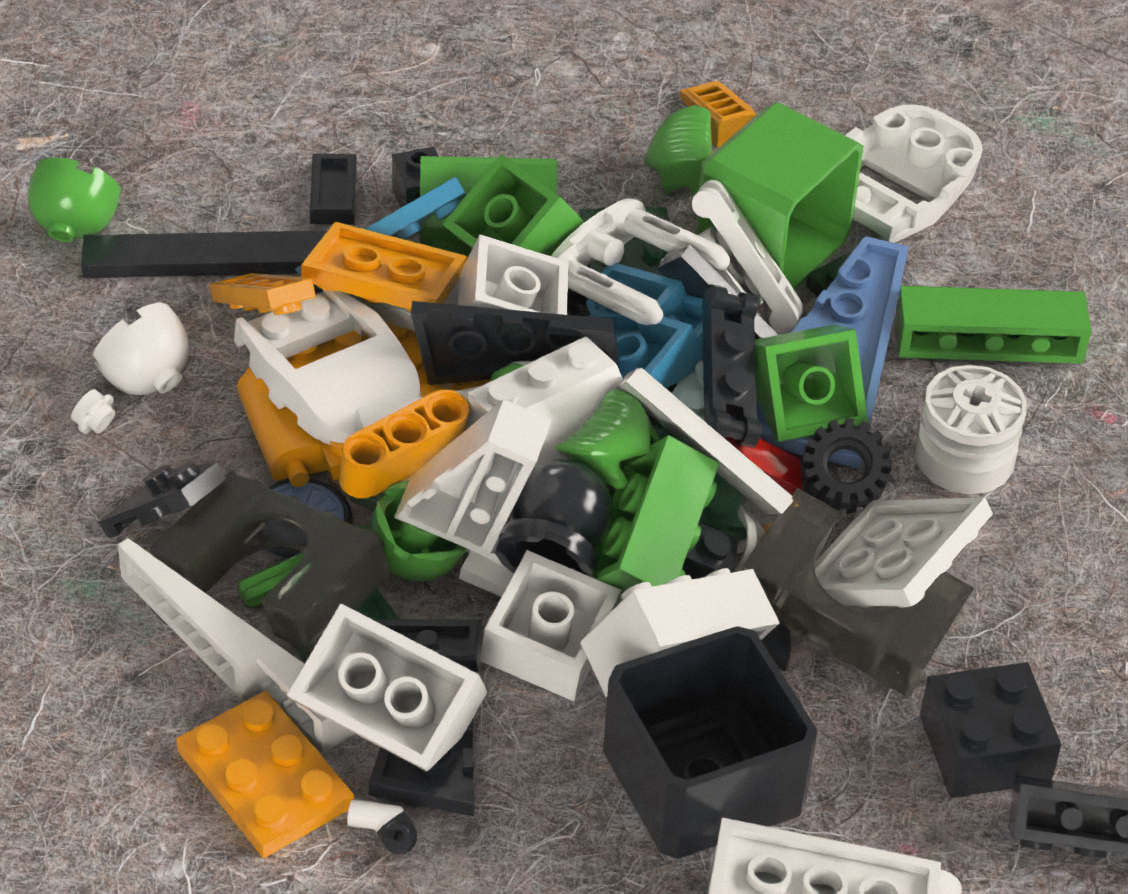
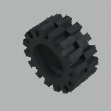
(851, 438)

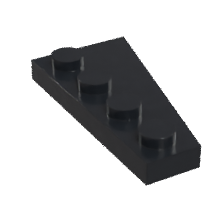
(442, 787)

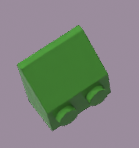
(809, 380)

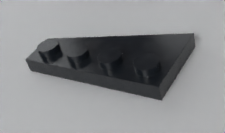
(475, 342)

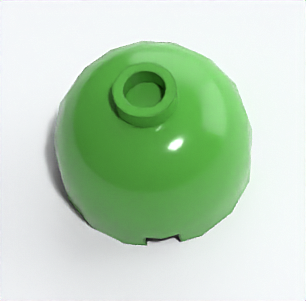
(70, 199)
(408, 549)

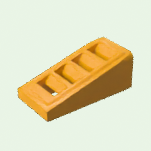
(727, 110)

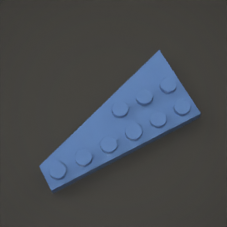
(860, 299)

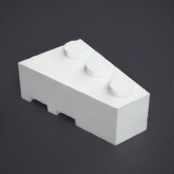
(476, 478)

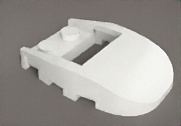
(921, 153)
(333, 387)

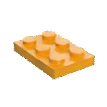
(382, 267)
(265, 773)

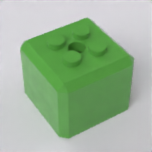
(792, 186)

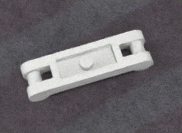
(759, 267)

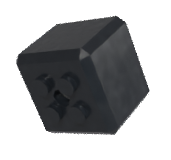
(714, 711)

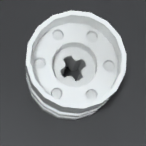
(970, 429)

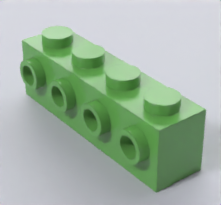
(992, 324)

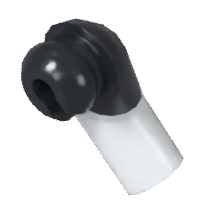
(387, 821)

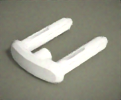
(604, 239)

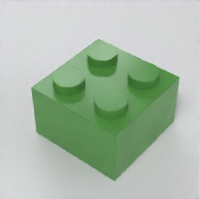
(514, 210)

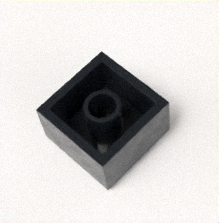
(989, 728)

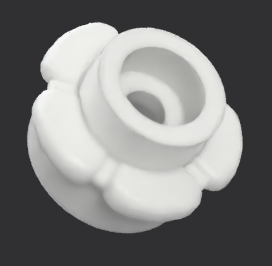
(93, 412)

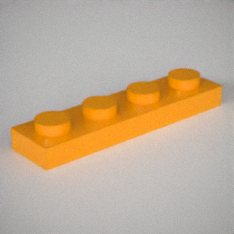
(263, 292)

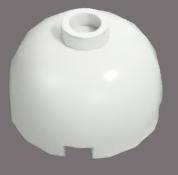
(146, 353)

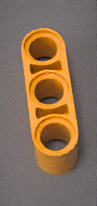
(401, 443)

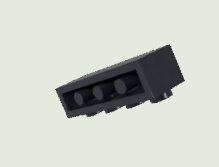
(1069, 815)

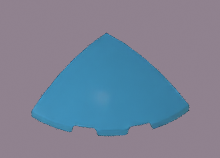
(664, 349)

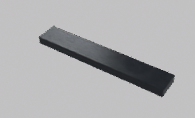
(196, 253)

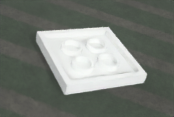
(898, 549)

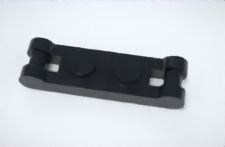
(730, 365)

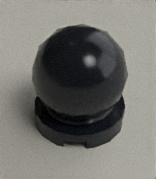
(559, 517)

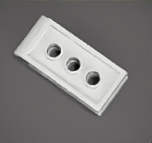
(786, 862)

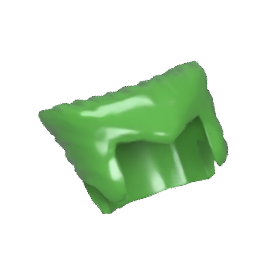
(680, 148)
(611, 435)

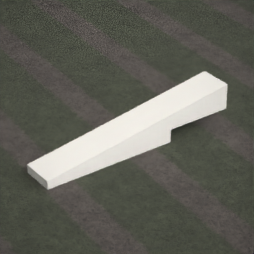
(224, 641)

